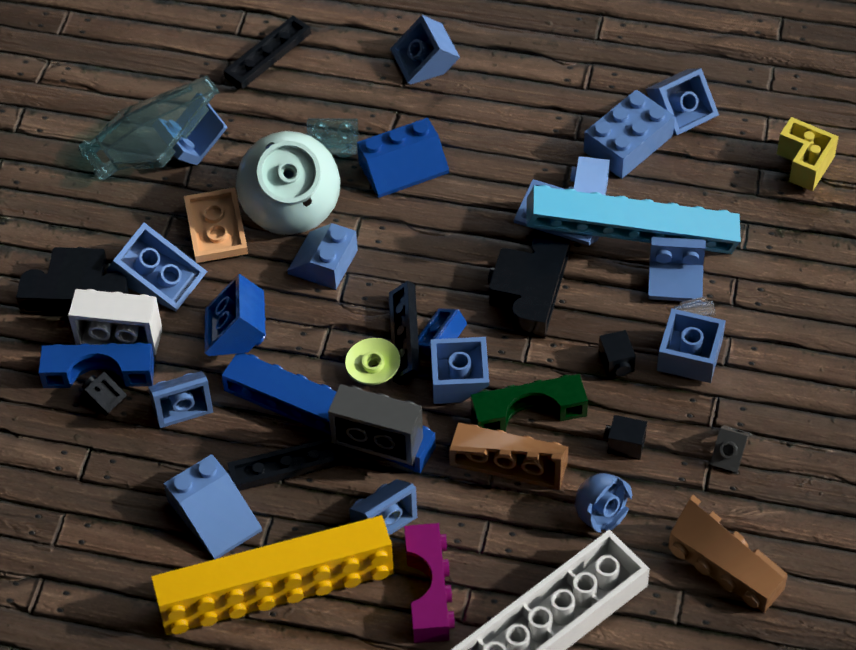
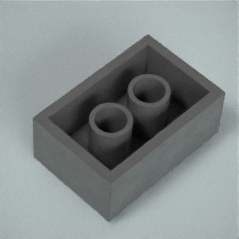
(376, 424)

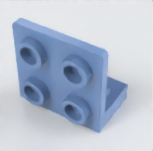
(201, 138)
(676, 269)

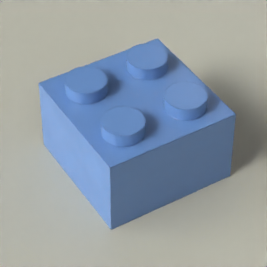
(691, 345)

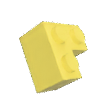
(809, 150)

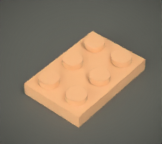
(215, 225)

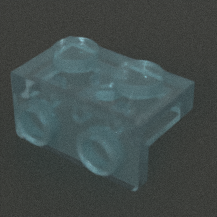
(337, 135)

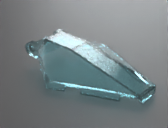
(149, 129)

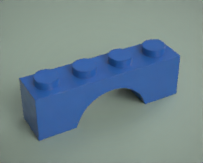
(65, 363)

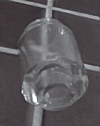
(698, 306)

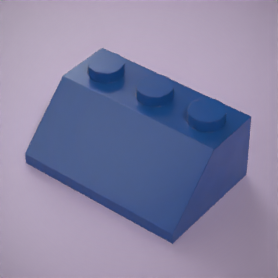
(402, 157)
(235, 319)

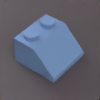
(424, 51)
(685, 97)
(325, 255)
(458, 368)
(181, 399)
(393, 501)

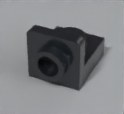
(103, 393)

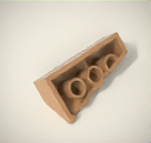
(508, 455)
(726, 557)

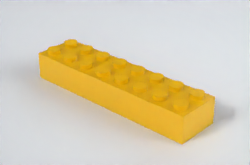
(274, 575)

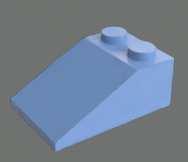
(157, 268)
(212, 507)

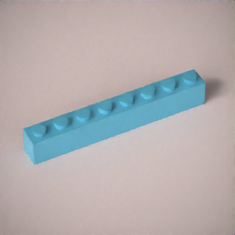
(630, 218)

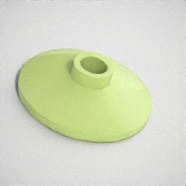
(369, 353)

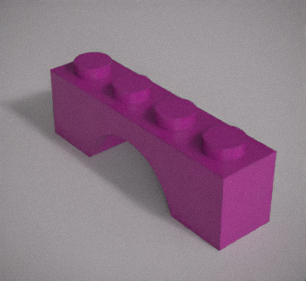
(430, 612)

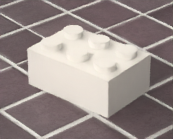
(114, 318)

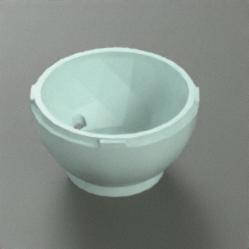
(277, 200)

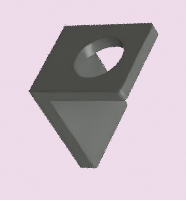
(729, 448)

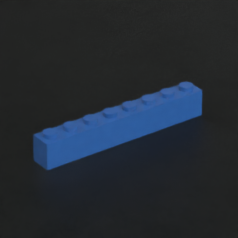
(296, 398)

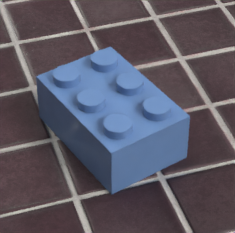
(629, 133)

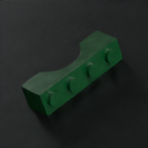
(560, 396)

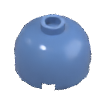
(602, 501)

